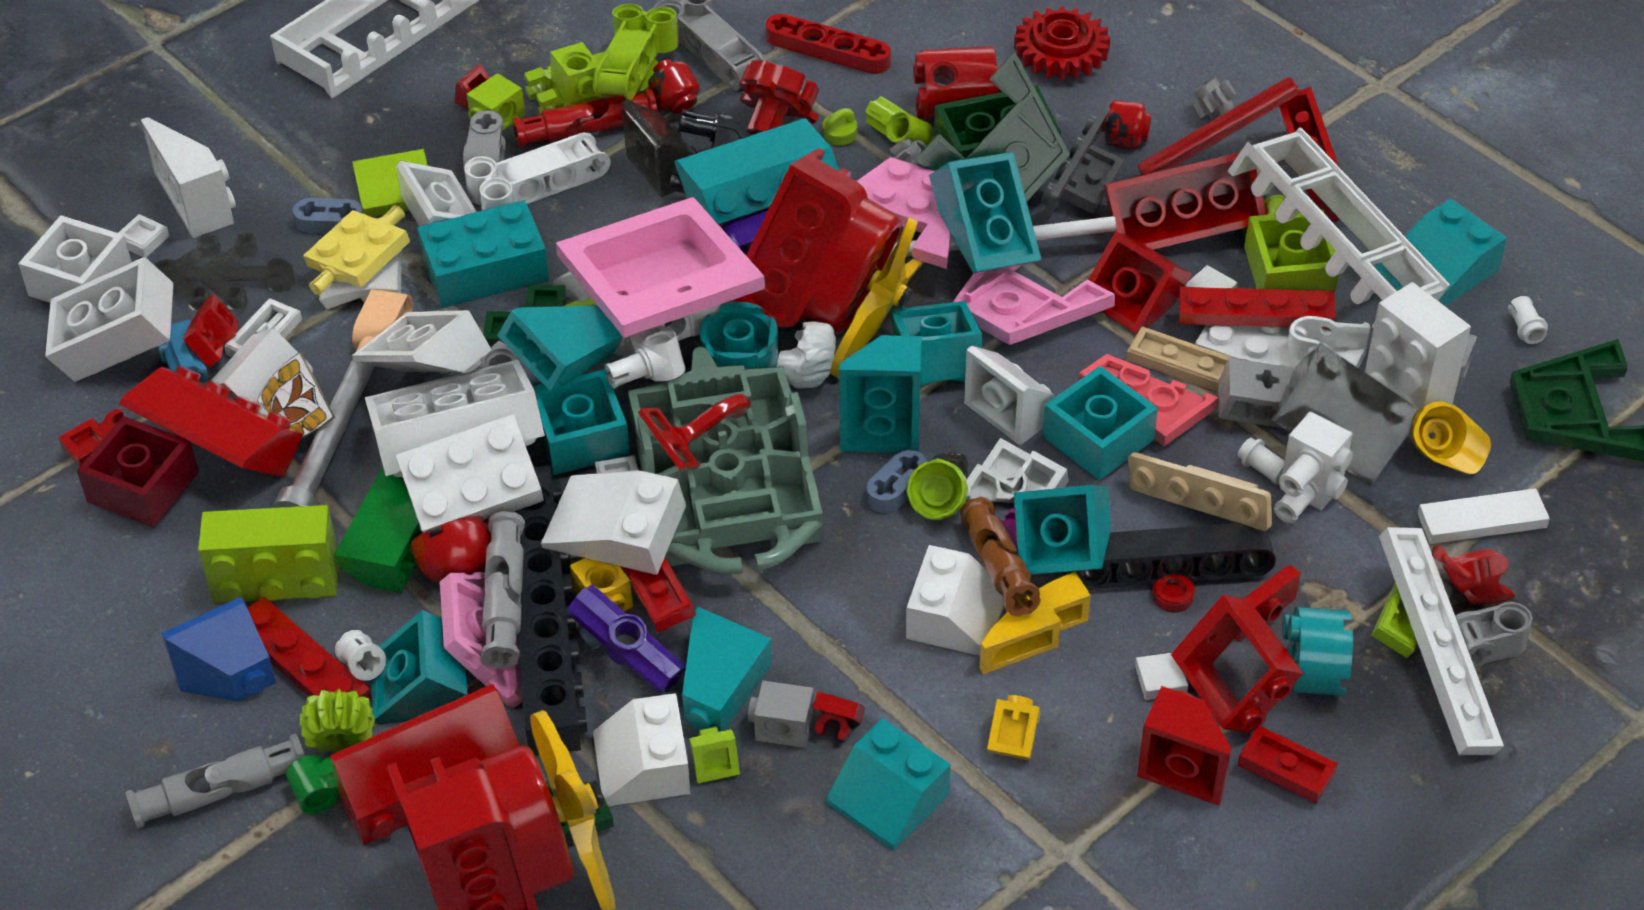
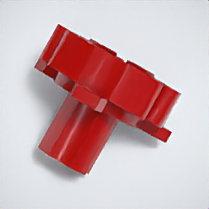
(776, 94)

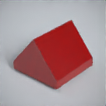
(468, 83)

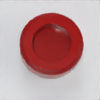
(1174, 596)

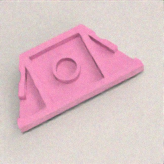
(463, 634)

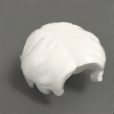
(812, 358)

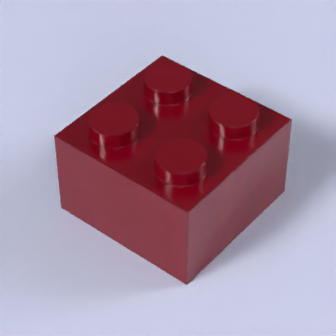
(138, 471)

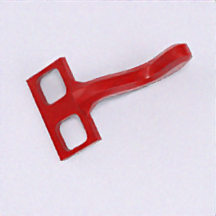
(680, 437)

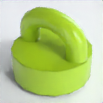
(840, 128)

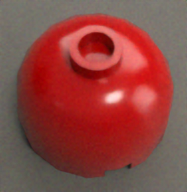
(453, 550)

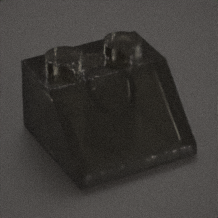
(652, 145)

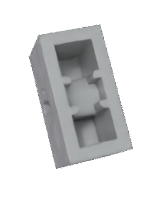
(1251, 391)

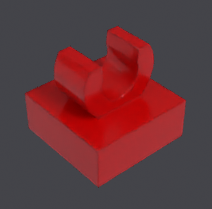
(837, 709)

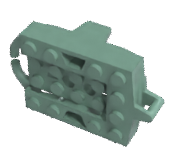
(752, 468)

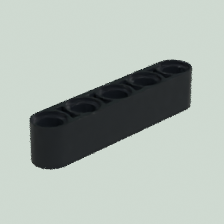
(1190, 551)

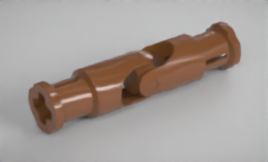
(998, 555)

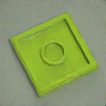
(379, 181)

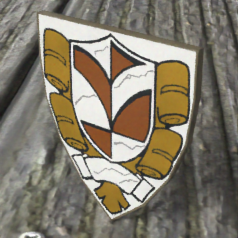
(297, 396)

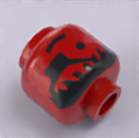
(674, 86)
(1127, 124)

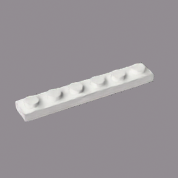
(1441, 642)

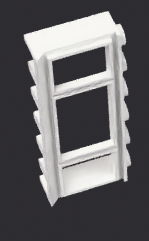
(324, 21)
(1352, 207)

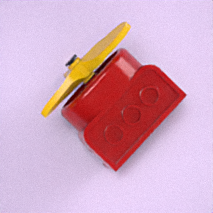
(828, 253)
(495, 831)

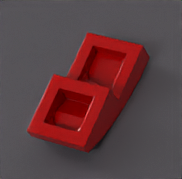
(211, 330)

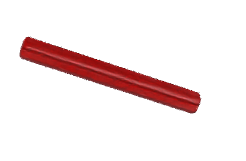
(1220, 127)

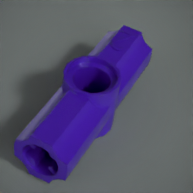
(645, 657)

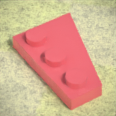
(1176, 406)

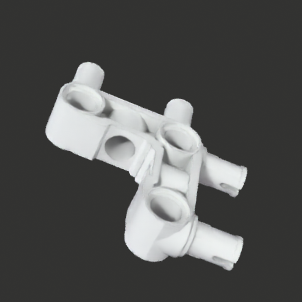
(655, 351)

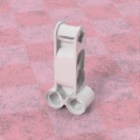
(535, 173)

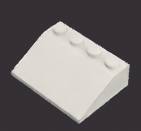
(450, 406)

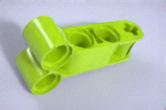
(634, 47)

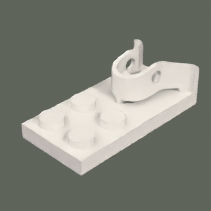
(1287, 344)

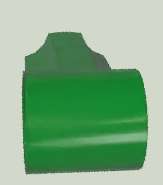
(313, 784)

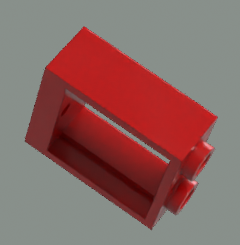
(1210, 639)

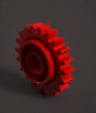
(1062, 43)

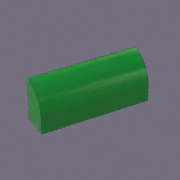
(380, 537)

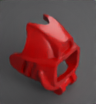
(1476, 574)

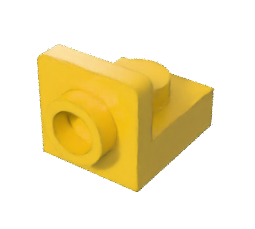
(1014, 727)

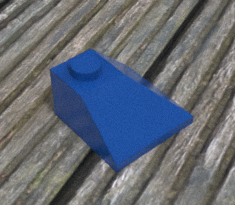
(220, 654)

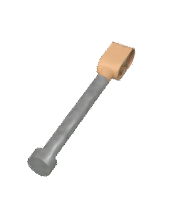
(377, 314)

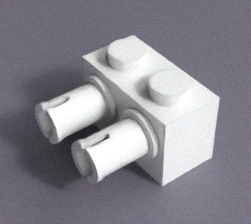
(1313, 466)

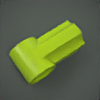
(897, 122)

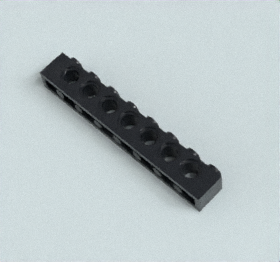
(544, 639)

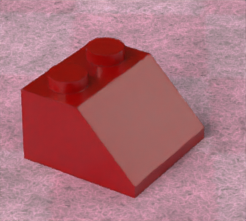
(1140, 278)
(1184, 747)

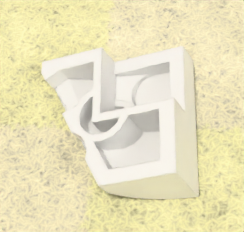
(1011, 471)

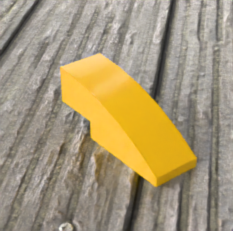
(1016, 638)

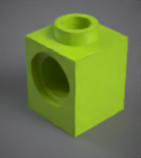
(573, 71)
(499, 96)

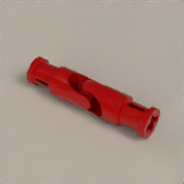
(576, 119)

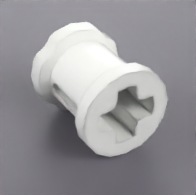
(367, 655)

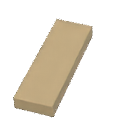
(1177, 358)

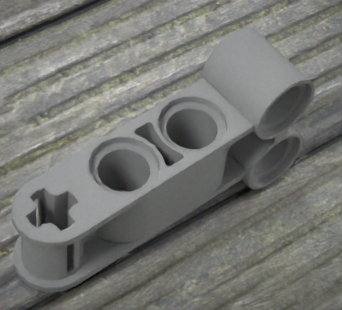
(712, 40)

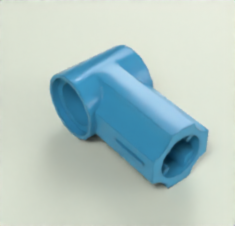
(178, 353)

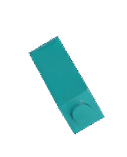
(560, 340)
(721, 669)

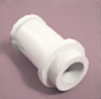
(1530, 326)
(1262, 459)

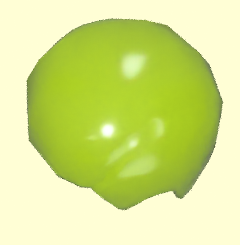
(937, 489)

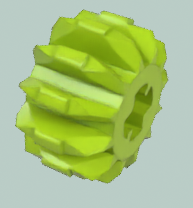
(336, 720)

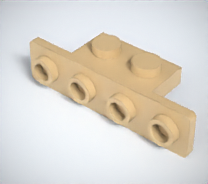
(1201, 490)

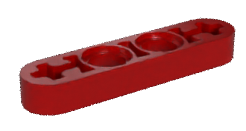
(865, 52)

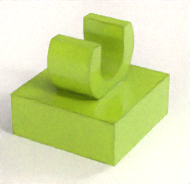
(714, 755)

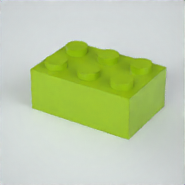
(269, 553)

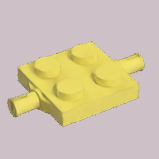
(356, 249)

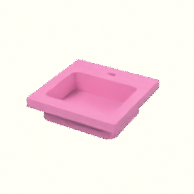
(659, 266)

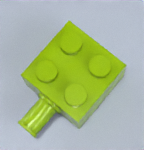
(1279, 258)

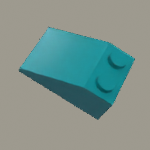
(986, 211)
(1456, 246)

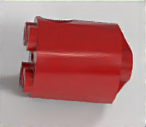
(962, 71)

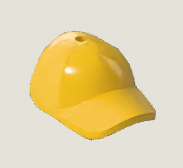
(1455, 440)

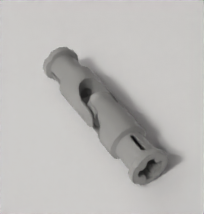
(503, 590)
(236, 774)

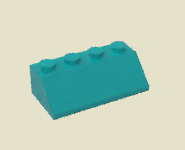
(749, 171)

